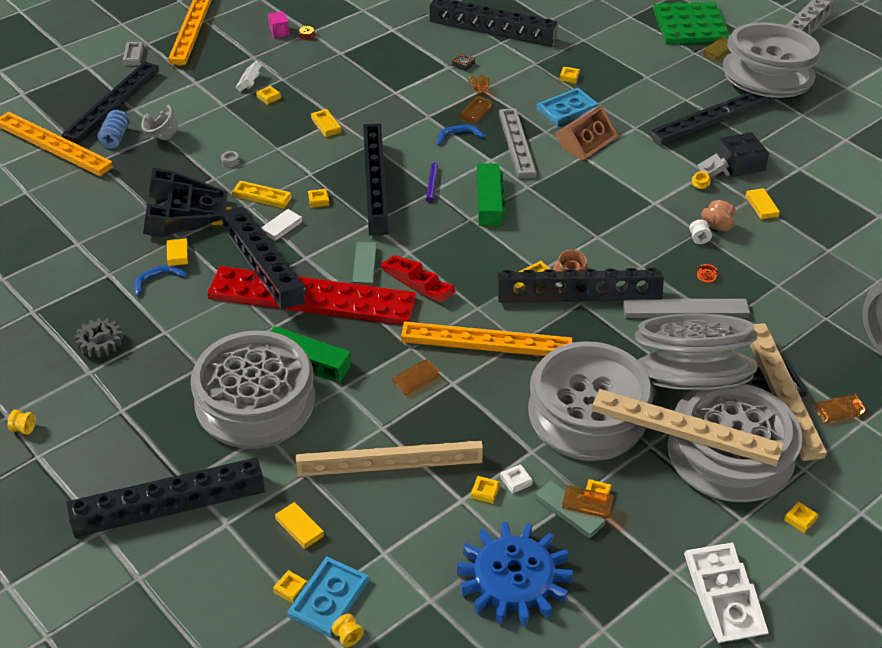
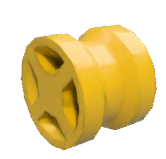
(21, 422)
(347, 630)

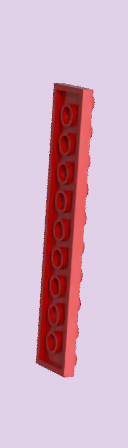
(321, 297)

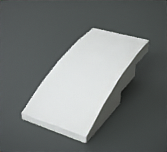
(725, 593)

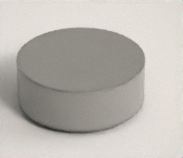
(230, 159)

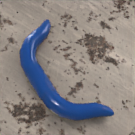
(456, 129)
(154, 272)

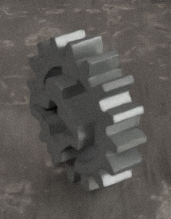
(100, 337)

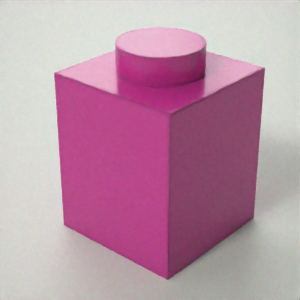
(278, 24)

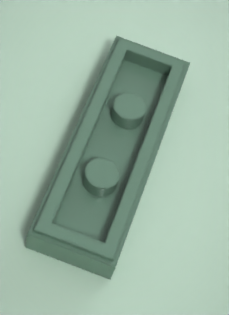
(364, 263)
(552, 498)

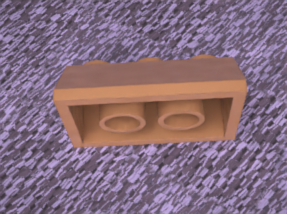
(587, 133)

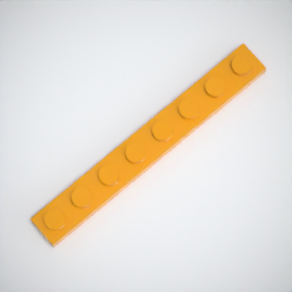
(189, 32)
(55, 144)
(481, 339)

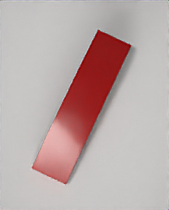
(419, 280)

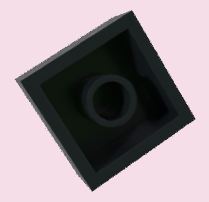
(743, 154)

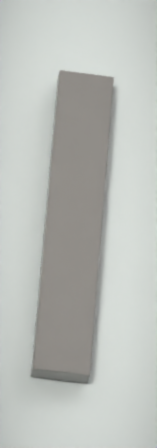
(517, 144)
(664, 307)

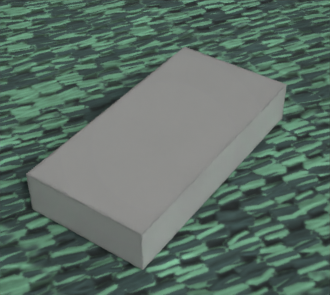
(133, 53)

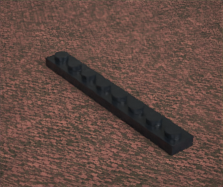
(110, 102)
(707, 117)

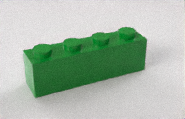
(490, 194)
(327, 360)

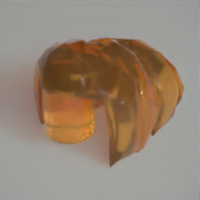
(479, 84)

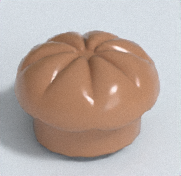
(719, 215)
(571, 260)

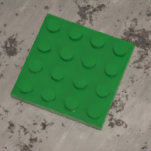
(690, 22)

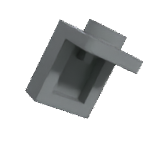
(714, 166)

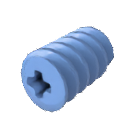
(113, 129)

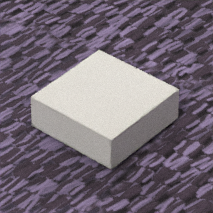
(516, 479)

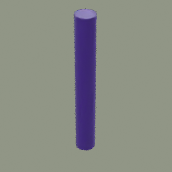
(432, 182)

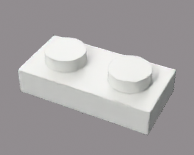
(249, 75)

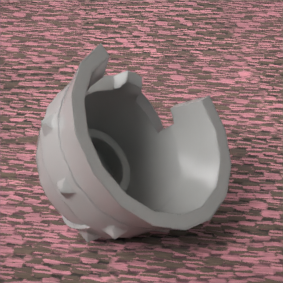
(163, 127)

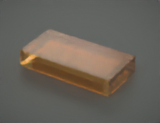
(476, 109)
(415, 377)
(840, 408)
(587, 501)

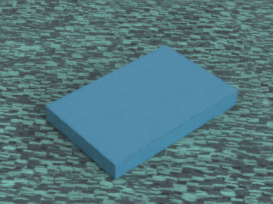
(567, 106)
(328, 596)

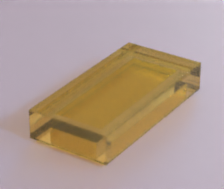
(717, 49)

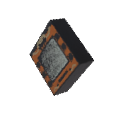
(463, 62)

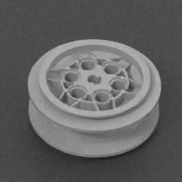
(728, 474)

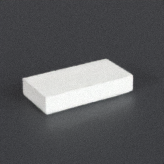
(281, 224)

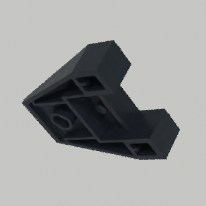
(188, 203)

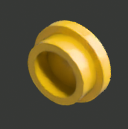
(701, 180)

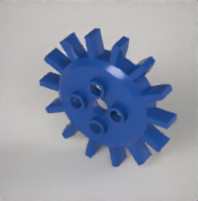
(499, 585)

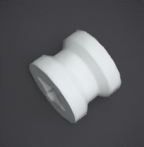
(700, 231)

